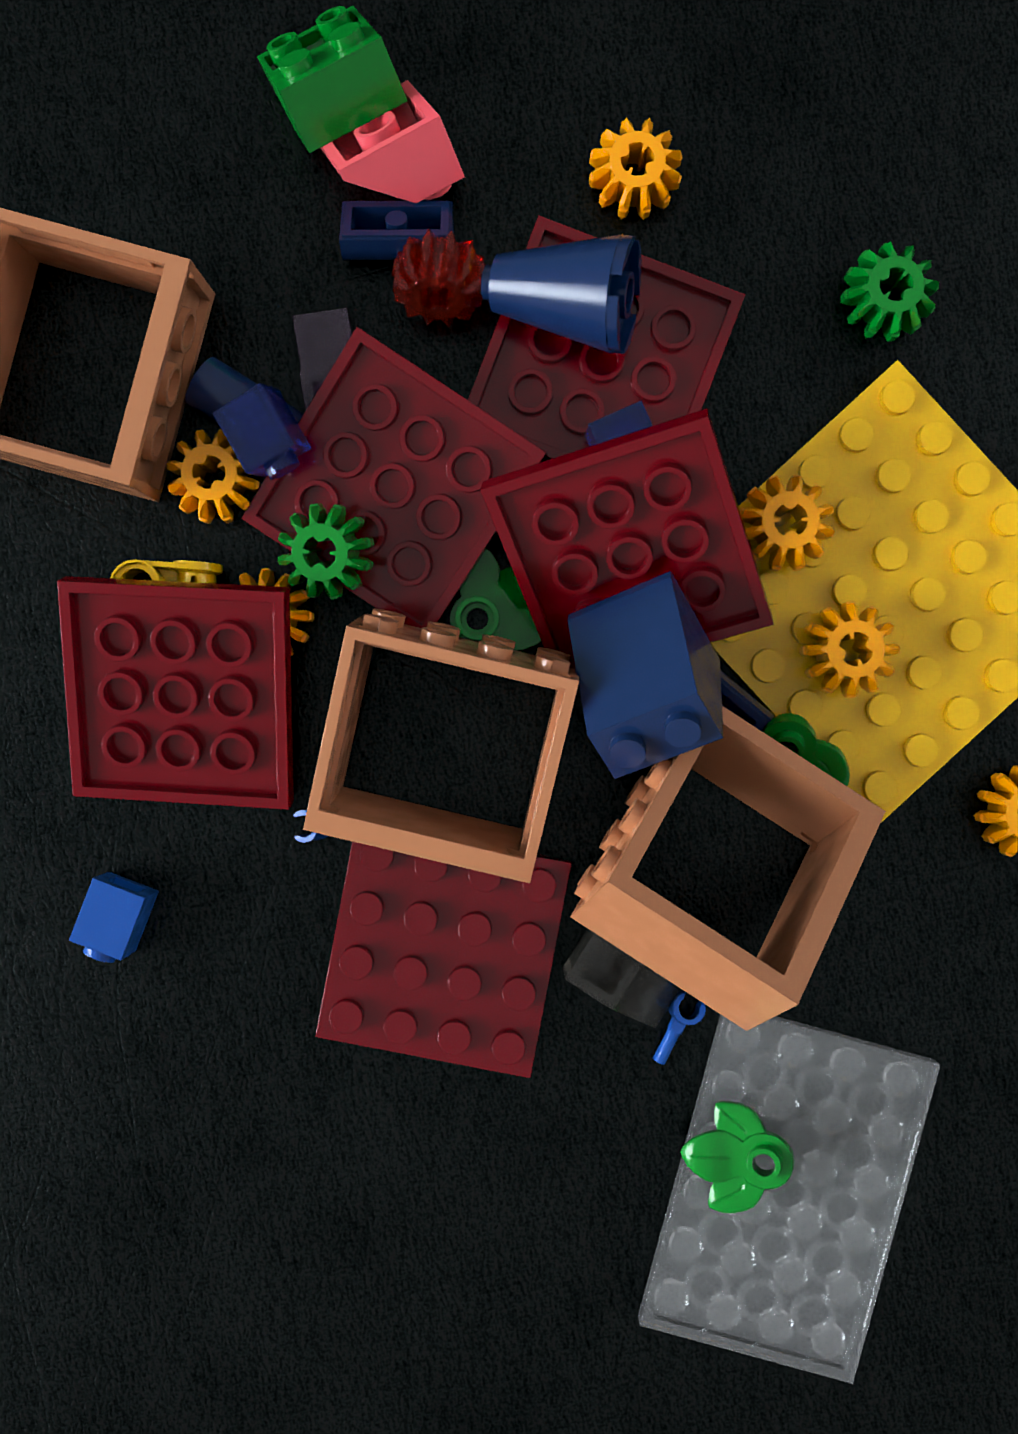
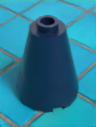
(570, 289)

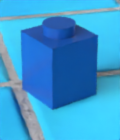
(113, 917)

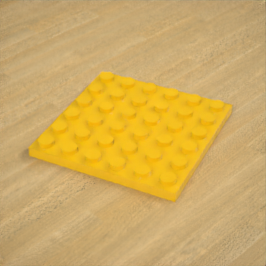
(929, 544)

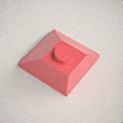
(399, 152)

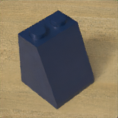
(646, 676)

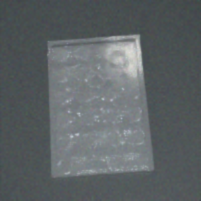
(808, 1259)

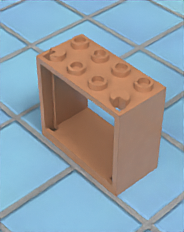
(165, 359)
(416, 827)
(685, 950)

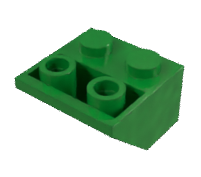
(332, 76)

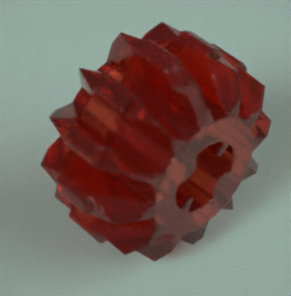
(438, 278)

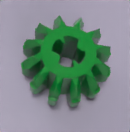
(903, 277)
(304, 551)

